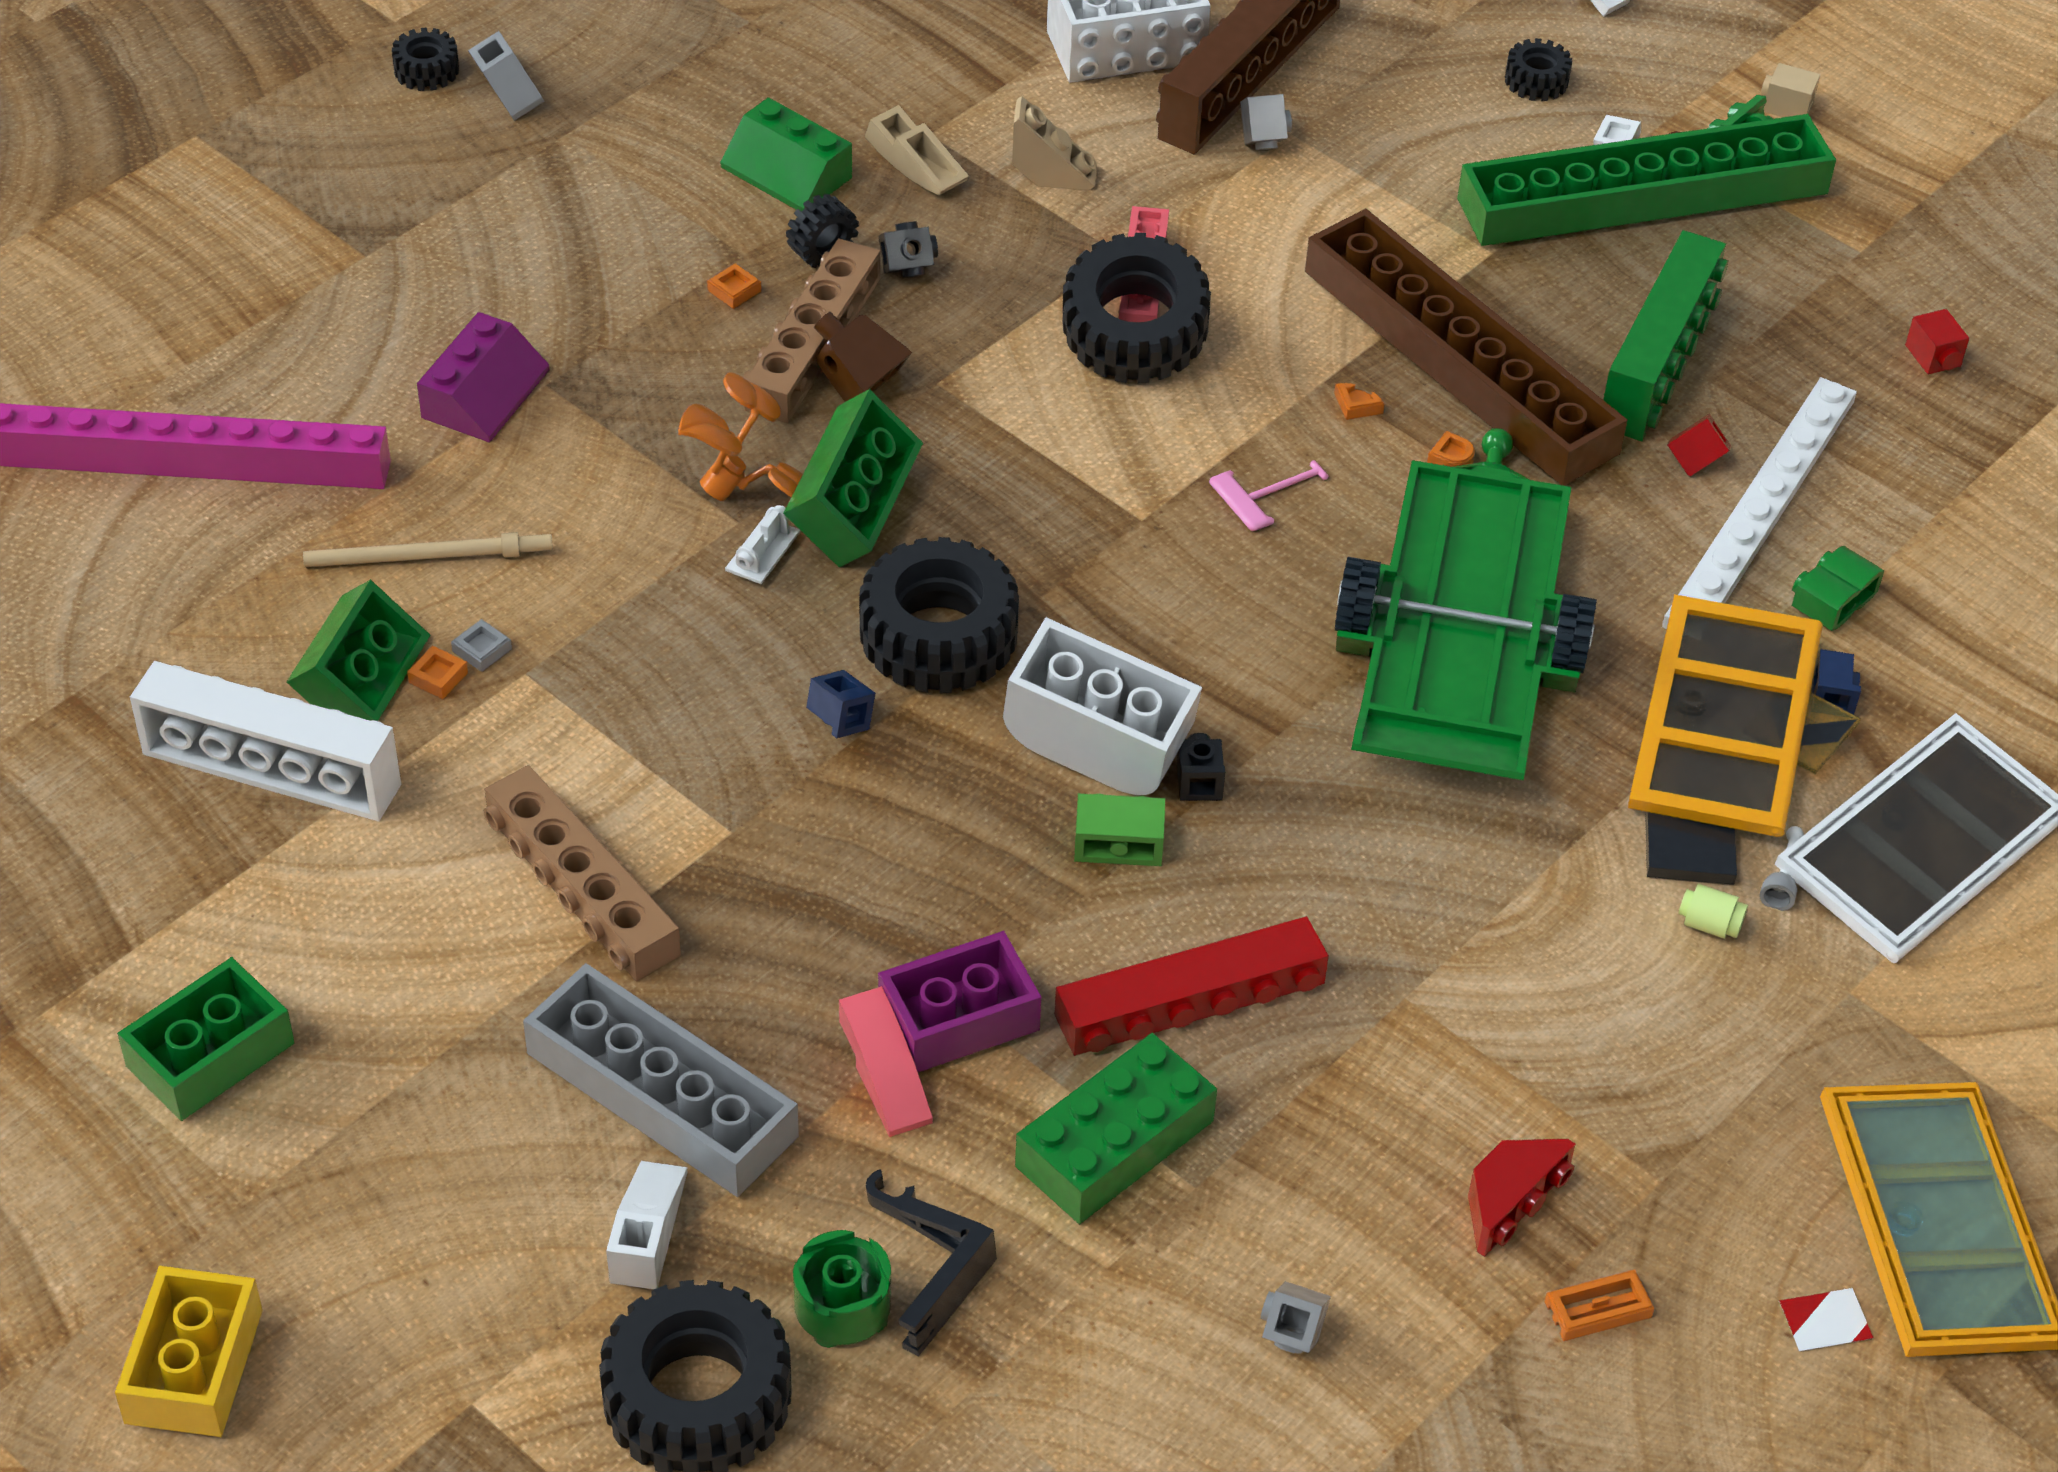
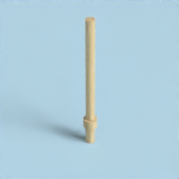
(509, 545)

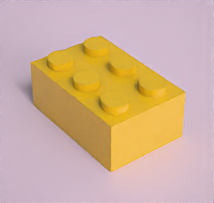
(189, 1351)

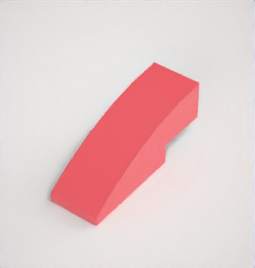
(884, 1061)

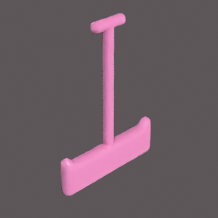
(1243, 503)

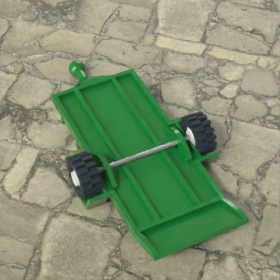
(1465, 617)

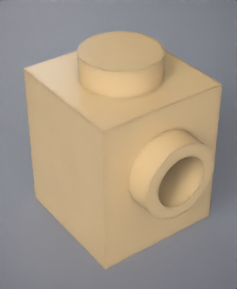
(1790, 91)

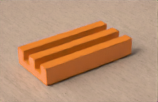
(1602, 1312)

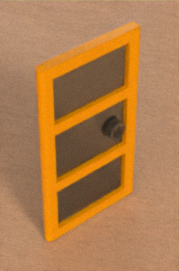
(1727, 716)

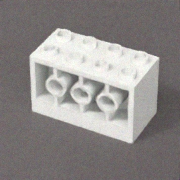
(1124, 35)

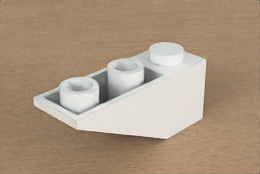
(645, 1225)

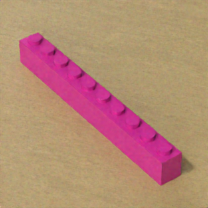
(194, 446)

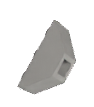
(506, 75)

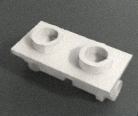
(764, 546)

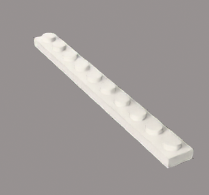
(1769, 494)

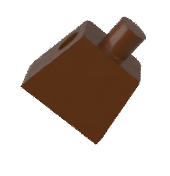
(858, 355)

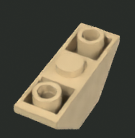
(1048, 153)

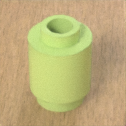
(1713, 911)

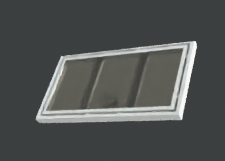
(1923, 837)

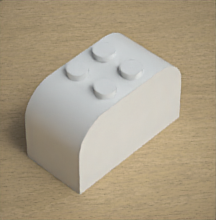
(1098, 709)

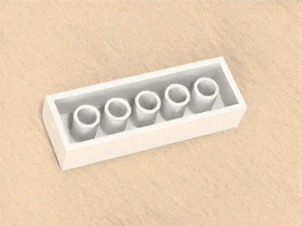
(266, 740)

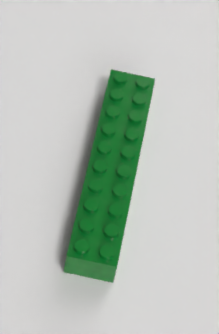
(1645, 179)

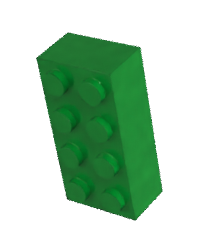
(853, 478)
(1115, 1128)

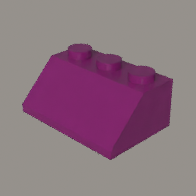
(481, 378)

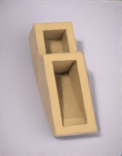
(914, 151)

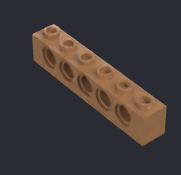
(840, 286)
(582, 873)

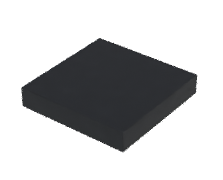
(1689, 850)

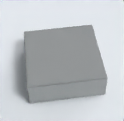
(481, 645)

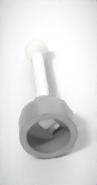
(1779, 888)

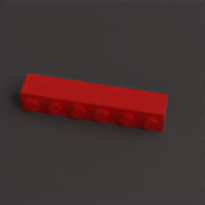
(1190, 986)

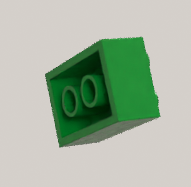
(206, 1038)

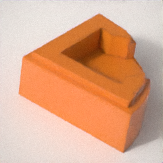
(1356, 402)

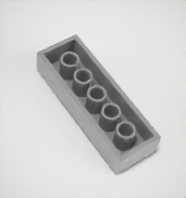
(662, 1079)

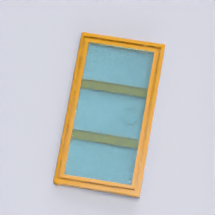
(1943, 1219)

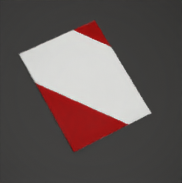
(1826, 1319)

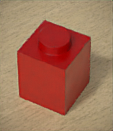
(1937, 341)

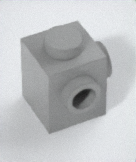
(1265, 121)
(1294, 1317)

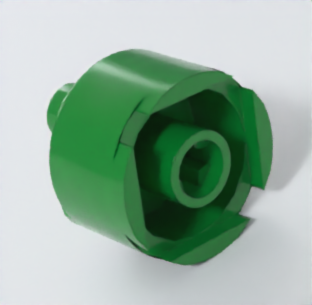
(842, 1288)

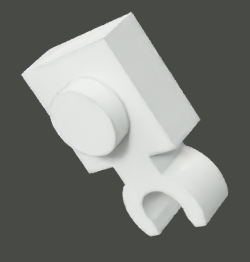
(1617, 129)

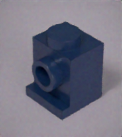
(1836, 680)
(841, 702)

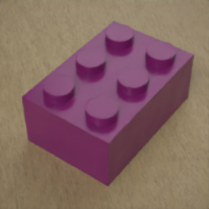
(962, 1000)

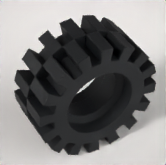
(425, 59)
(1538, 69)
(820, 227)

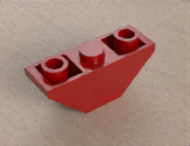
(1515, 1184)

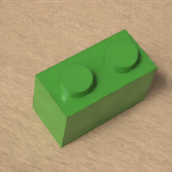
(1119, 829)

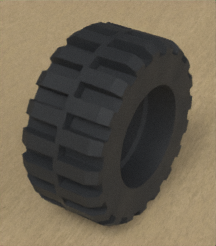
(1143, 268)
(938, 652)
(687, 1324)

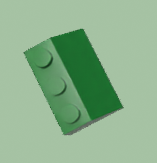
(787, 155)
(359, 654)

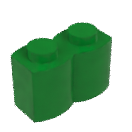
(1836, 587)

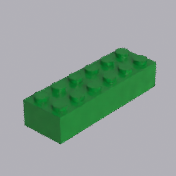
(1666, 332)

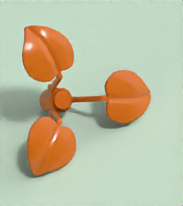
(713, 430)

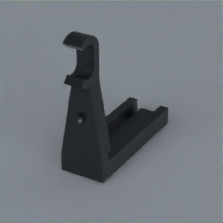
(971, 1257)

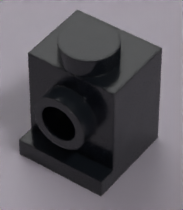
(1200, 758)

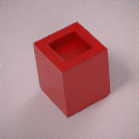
(1699, 445)

